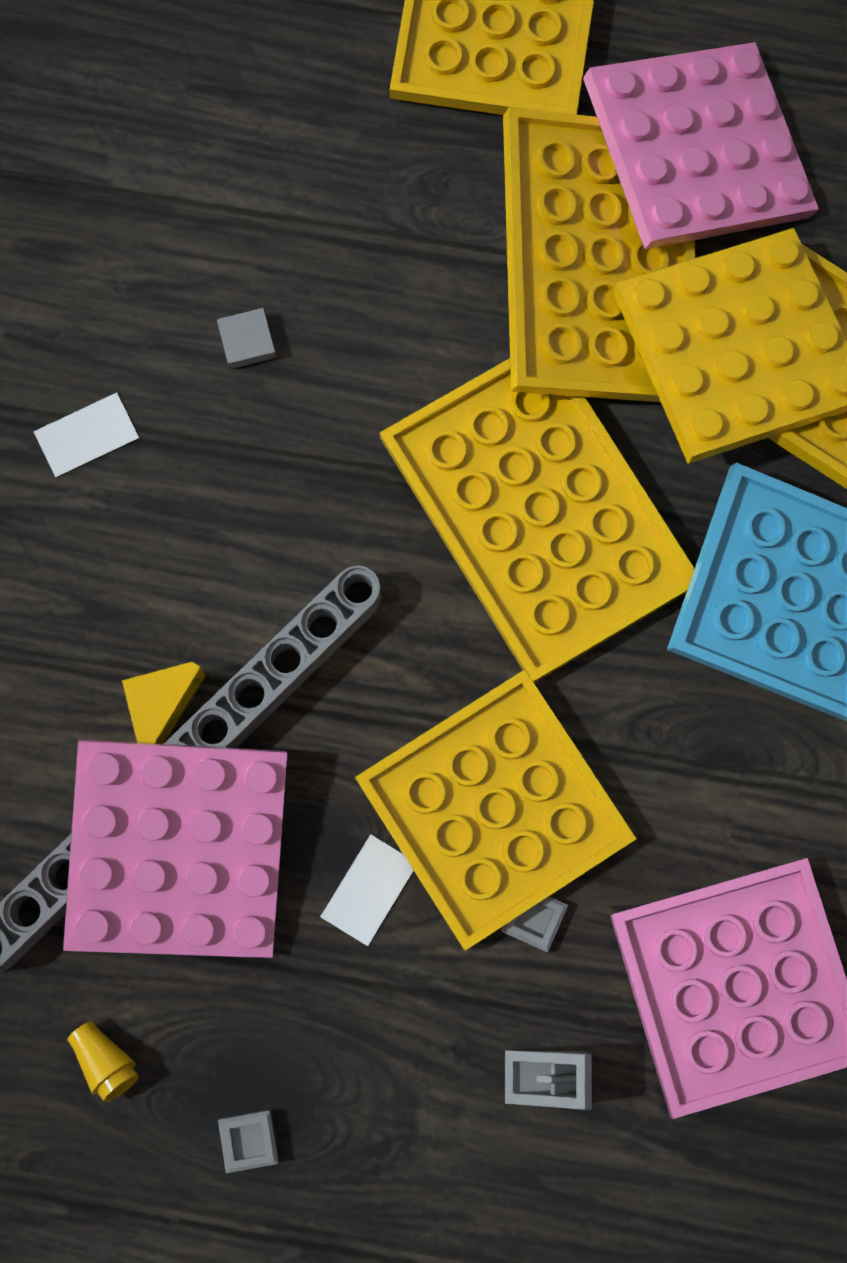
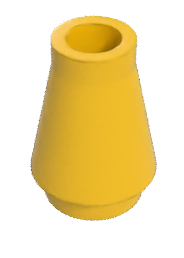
(103, 1063)

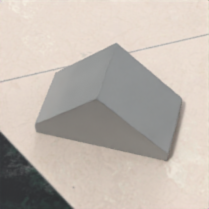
(549, 1078)

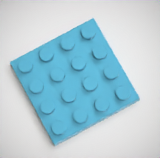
(771, 592)

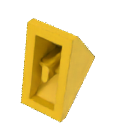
(160, 700)

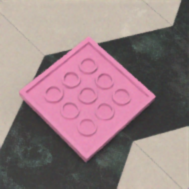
(700, 144)
(174, 849)
(737, 987)

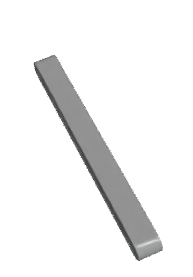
(223, 706)

